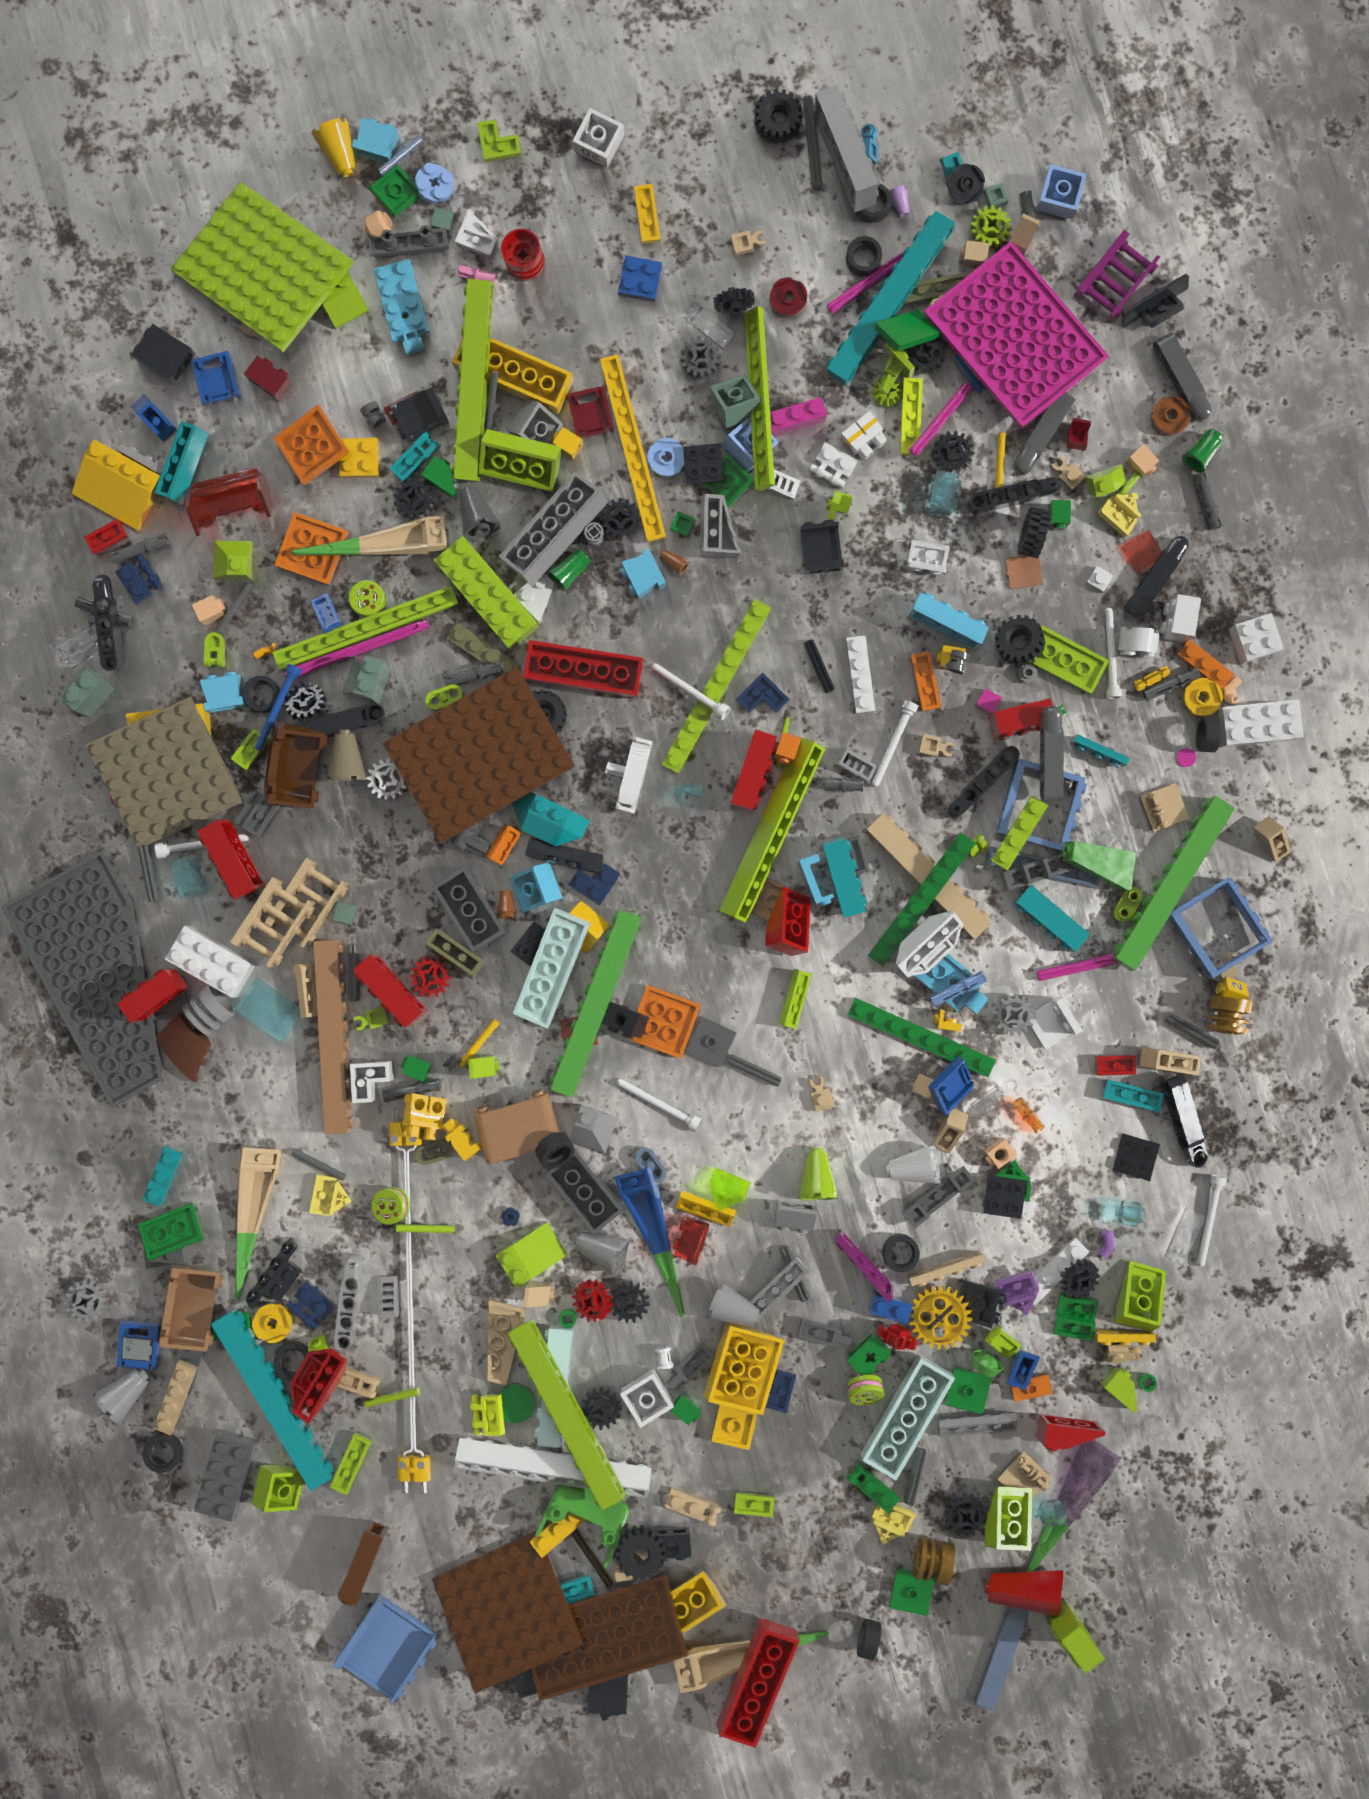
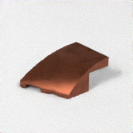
(184, 1046)

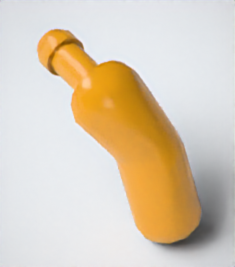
(263, 651)

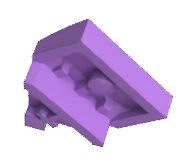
(1019, 1290)

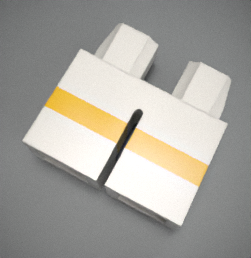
(862, 433)

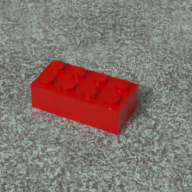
(753, 771)
(231, 859)
(389, 990)

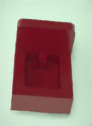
(1078, 434)

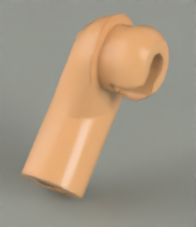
(1229, 690)

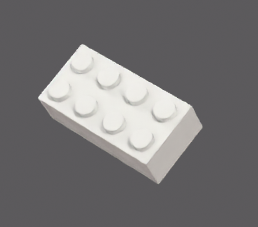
(1260, 723)
(210, 961)

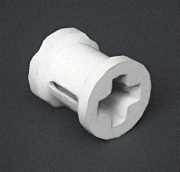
(663, 1357)

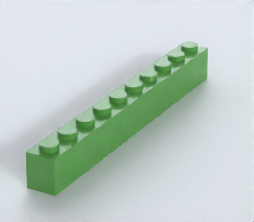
(1172, 883)
(596, 1002)

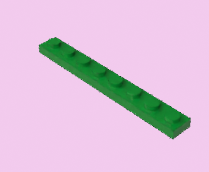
(921, 899)
(920, 1036)

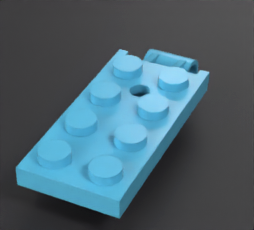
(401, 296)
(940, 977)

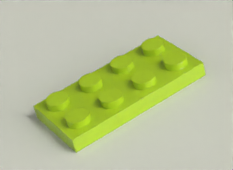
(1070, 662)

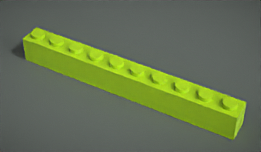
(474, 378)
(771, 831)
(567, 1415)

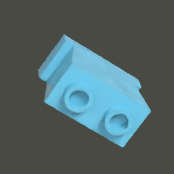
(375, 140)
(642, 574)
(223, 692)

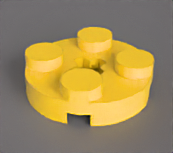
(1196, 706)
(278, 1313)

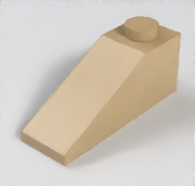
(1170, 1061)

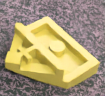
(1120, 512)
(327, 1196)
(892, 1524)

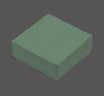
(995, 196)
(442, 219)
(344, 913)

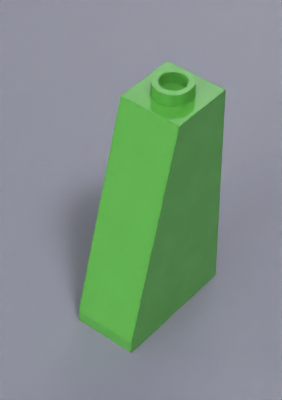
(1104, 863)

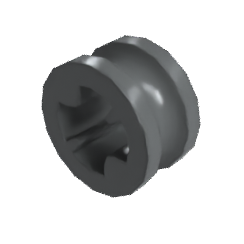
(451, 1062)

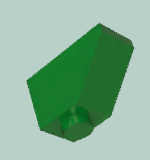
(440, 476)

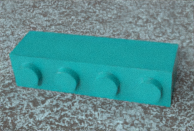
(181, 463)
(843, 876)
(1051, 918)

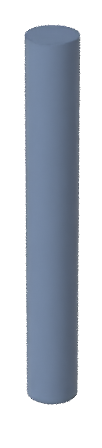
(399, 156)

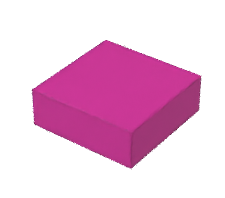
(988, 701)

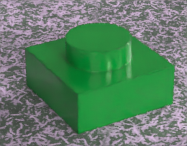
(682, 524)

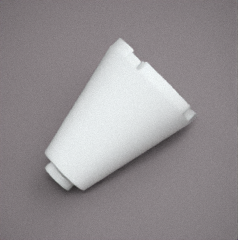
(916, 1166)

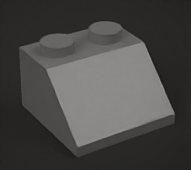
(535, 422)
(795, 1216)

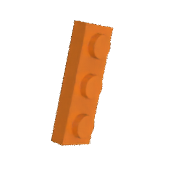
(1205, 663)
(925, 681)

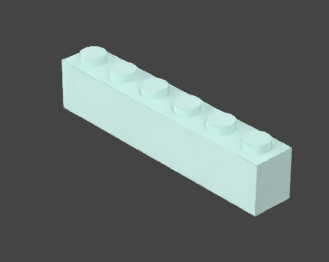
(559, 1343)

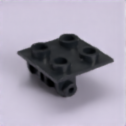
(703, 464)
(529, 943)
(1136, 1157)
(1004, 1196)

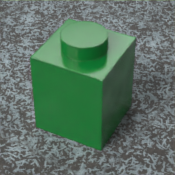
(1060, 514)
(416, 1067)
(686, 1409)

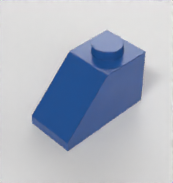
(153, 417)

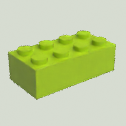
(519, 460)
(1075, 1638)

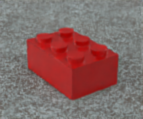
(1017, 719)
(152, 995)

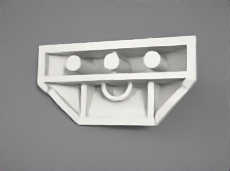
(929, 943)

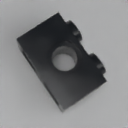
(634, 1024)
(681, 1538)

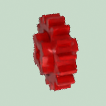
(423, 973)
(592, 1300)
(897, 1336)

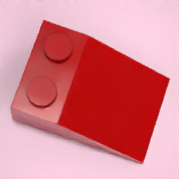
(789, 923)
(1065, 1432)

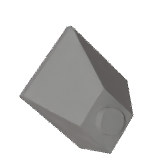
(593, 1128)

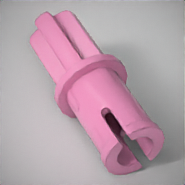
(471, 273)

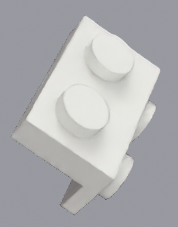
(928, 556)

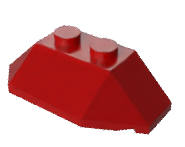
(316, 1382)

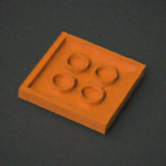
(311, 445)
(305, 533)
(669, 1021)

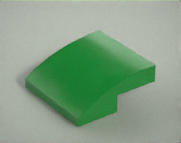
(1075, 1317)

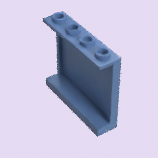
(387, 1648)

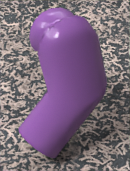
(1109, 1243)

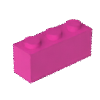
(797, 417)

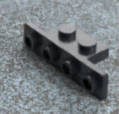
(1158, 305)
(564, 855)
(277, 1277)

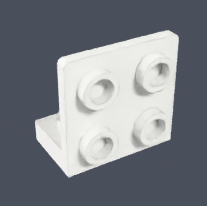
(1054, 1022)

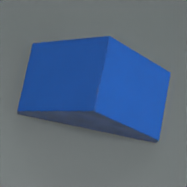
(1022, 1369)

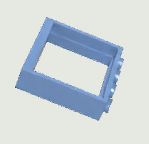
(1010, 799)
(1194, 946)

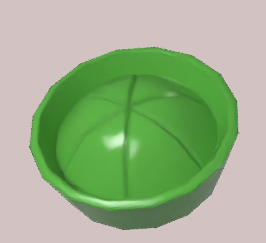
(986, 1363)

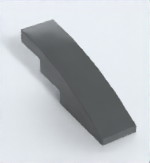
(1035, 872)

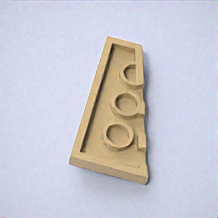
(501, 1320)

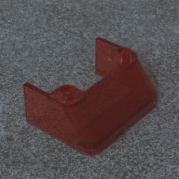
(227, 495)

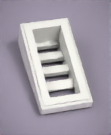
(776, 489)

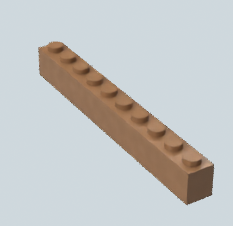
(332, 1037)

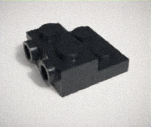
(984, 1302)

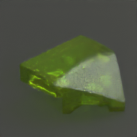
(727, 1188)

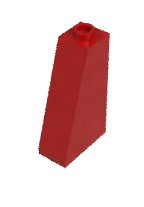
(1027, 1590)

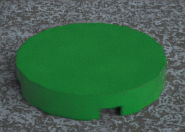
(517, 1402)

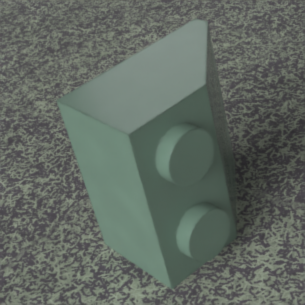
(734, 400)

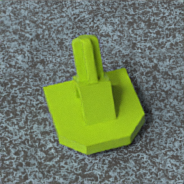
(896, 365)

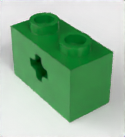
(873, 1345)

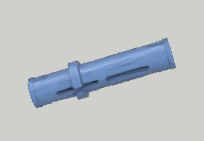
(952, 991)

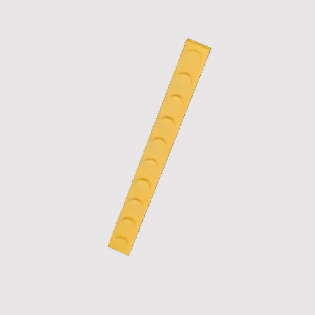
(632, 448)

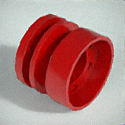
(521, 244)

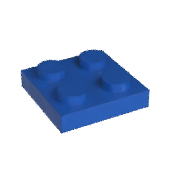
(640, 278)

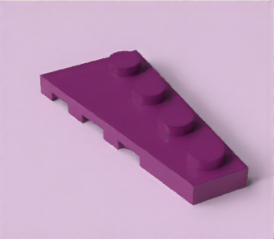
(869, 1270)

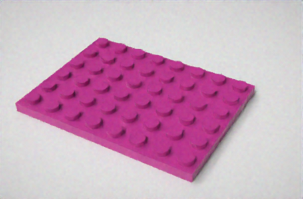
(1016, 335)

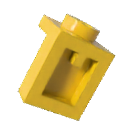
(949, 1024)

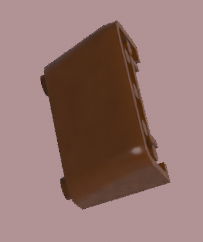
(293, 765)

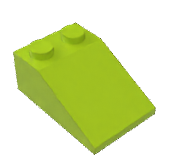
(531, 1255)
(1141, 1297)
(1009, 1519)

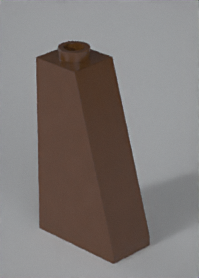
(362, 1563)

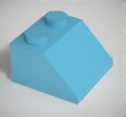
(535, 887)

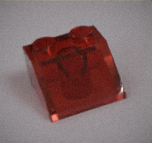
(691, 1239)

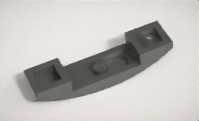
(937, 1196)

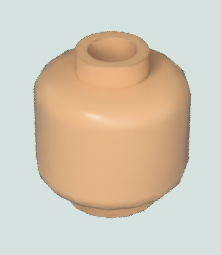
(376, 223)

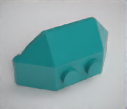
(549, 820)

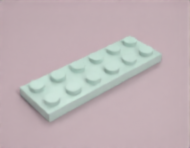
(551, 968)

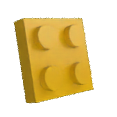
(362, 459)
(734, 1427)

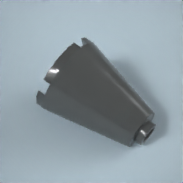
(477, 515)

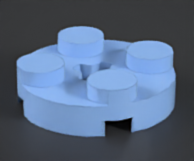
(436, 173)
(658, 465)

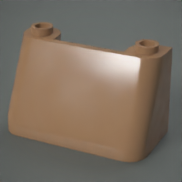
(515, 1127)
(189, 1308)

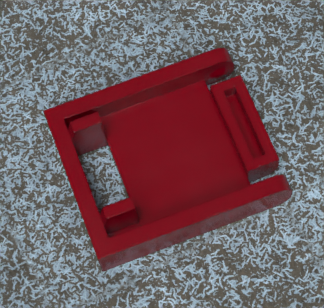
(592, 416)

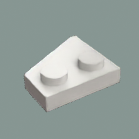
(475, 236)
(537, 597)

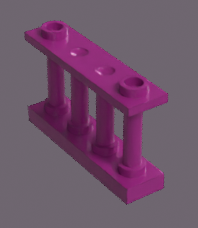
(1109, 259)

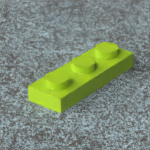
(795, 999)
(351, 1463)

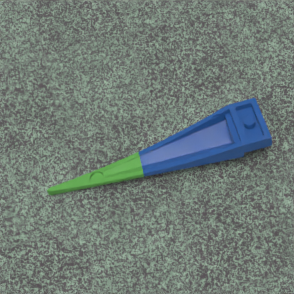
(645, 1206)

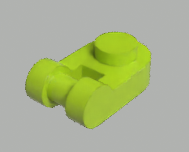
(214, 643)

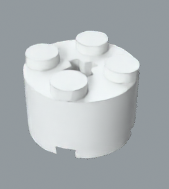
(1138, 641)

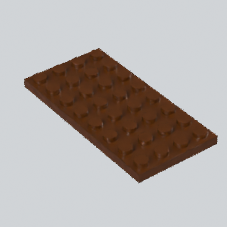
(620, 1635)

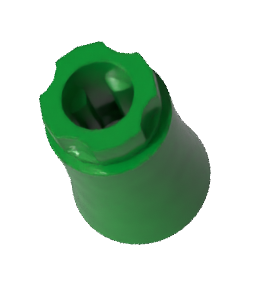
(1203, 450)
(569, 569)

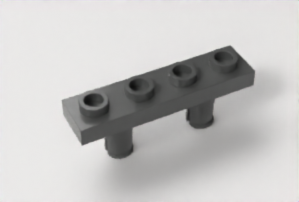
(409, 242)

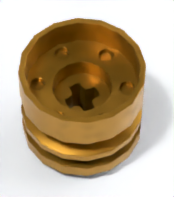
(1229, 1014)
(935, 1561)

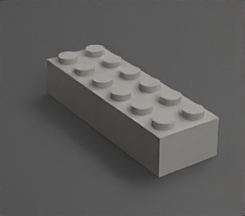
(846, 148)
(553, 528)

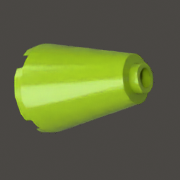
(817, 1177)

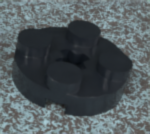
(955, 184)

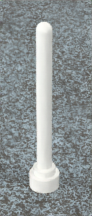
(1114, 690)
(719, 709)
(908, 710)
(163, 850)
(691, 1121)
(1217, 1183)

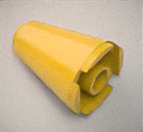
(336, 144)

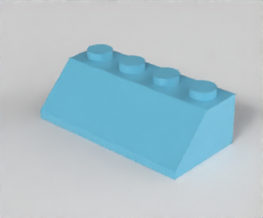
(949, 621)

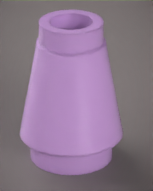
(900, 200)

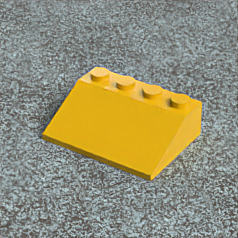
(116, 485)
(743, 1368)

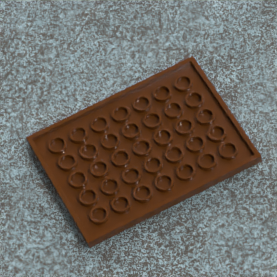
(478, 755)

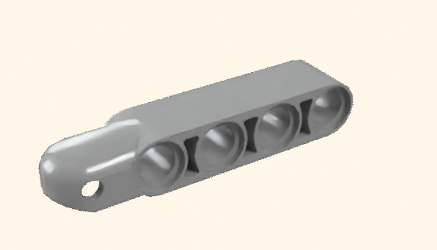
(351, 1272)

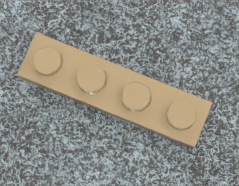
(955, 1267)
(175, 1397)

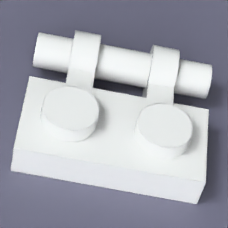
(836, 461)

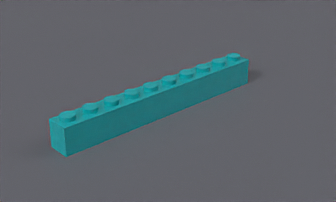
(891, 297)
(272, 1398)

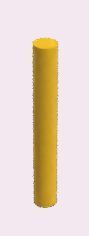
(1000, 459)
(478, 1043)

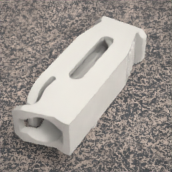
(632, 774)

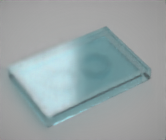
(269, 1009)

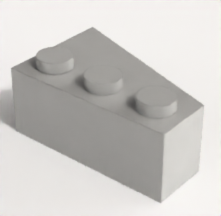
(716, 530)

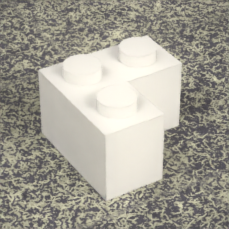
(364, 1078)

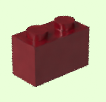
(268, 378)

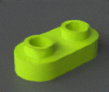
(444, 697)
(1126, 903)

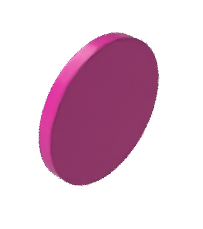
(1186, 757)

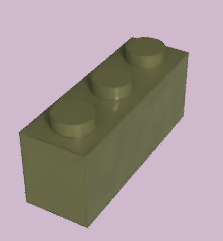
(454, 954)

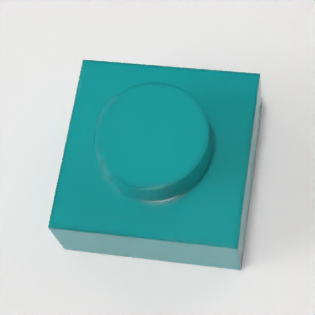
(950, 162)

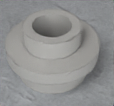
(1023, 677)

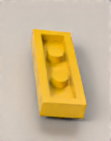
(647, 214)
(704, 1209)
(1124, 1337)
(555, 1533)

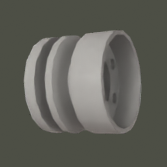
(205, 1013)

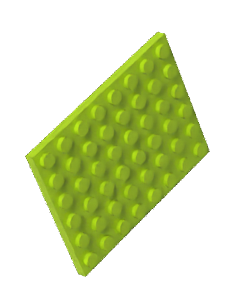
(262, 266)

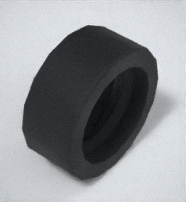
(874, 217)
(867, 242)
(247, 693)
(1208, 734)
(550, 1143)
(900, 1267)
(281, 1371)
(149, 1460)
(869, 1639)

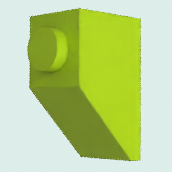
(1105, 481)
(483, 1066)
(1121, 1386)

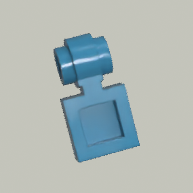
(870, 135)

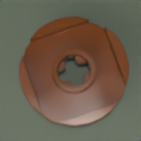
(1169, 426)

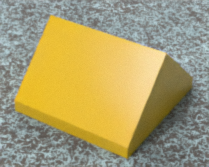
(596, 928)

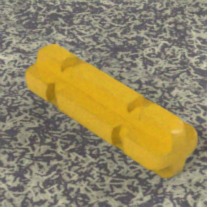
(1151, 678)

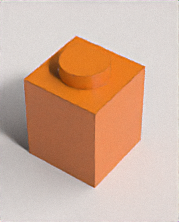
(787, 748)

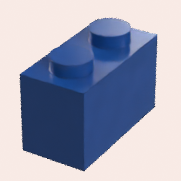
(896, 1309)

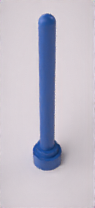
(292, 673)

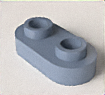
(653, 1162)

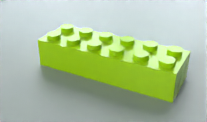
(486, 593)

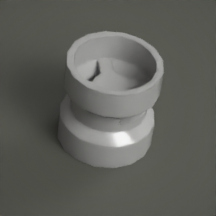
(594, 534)

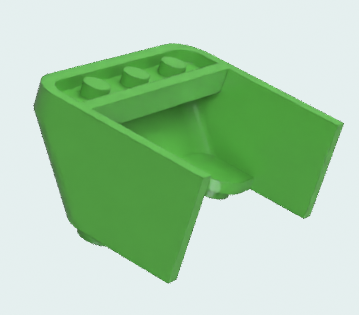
(581, 1503)

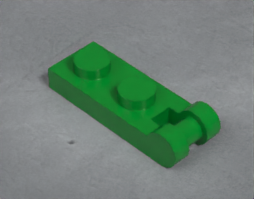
(874, 1488)

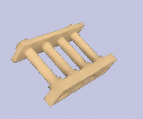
(298, 886)
(253, 920)

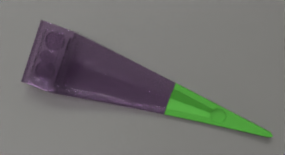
(1086, 1476)

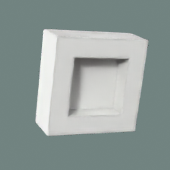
(1099, 579)

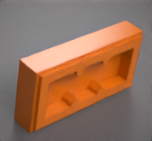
(503, 844)
(1038, 1386)

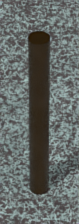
(592, 1558)

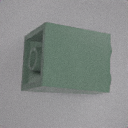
(367, 679)
(86, 691)

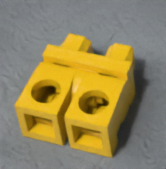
(425, 1114)
(461, 1139)

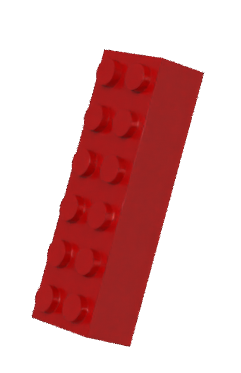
(583, 669)
(757, 1682)

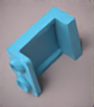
(808, 877)

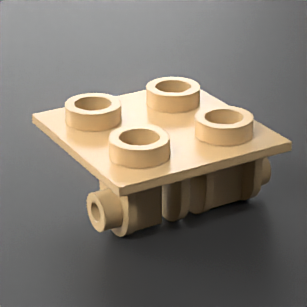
(1164, 807)
(1025, 1474)

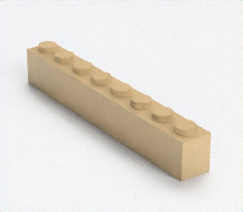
(918, 866)

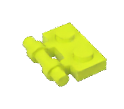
(492, 1415)

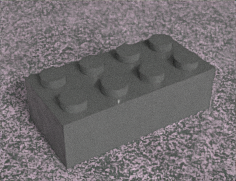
(469, 909)
(585, 1192)
(226, 1475)

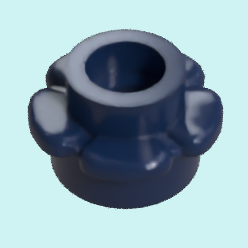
(515, 1216)

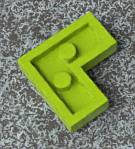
(497, 147)

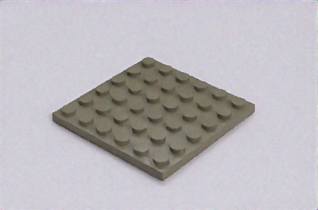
(164, 772)

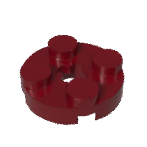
(792, 287)

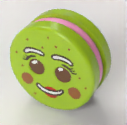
(367, 598)
(390, 1205)
(865, 1390)

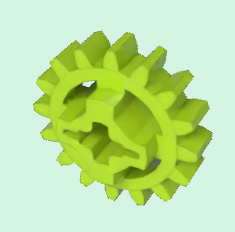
(989, 218)

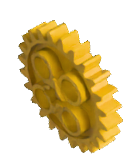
(952, 1330)

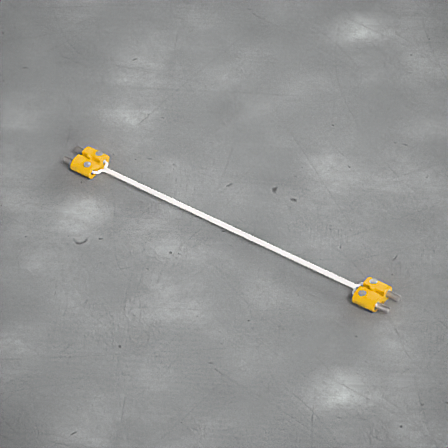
(409, 1466)

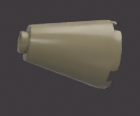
(345, 759)

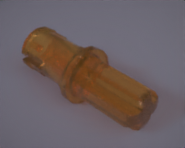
(1028, 1115)

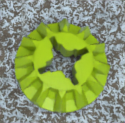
(893, 397)

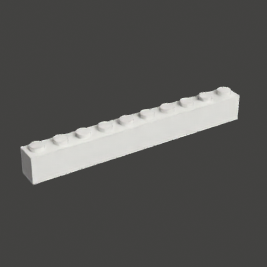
(542, 1465)

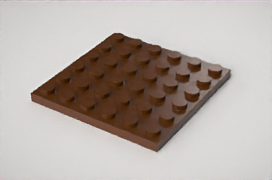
(506, 1612)

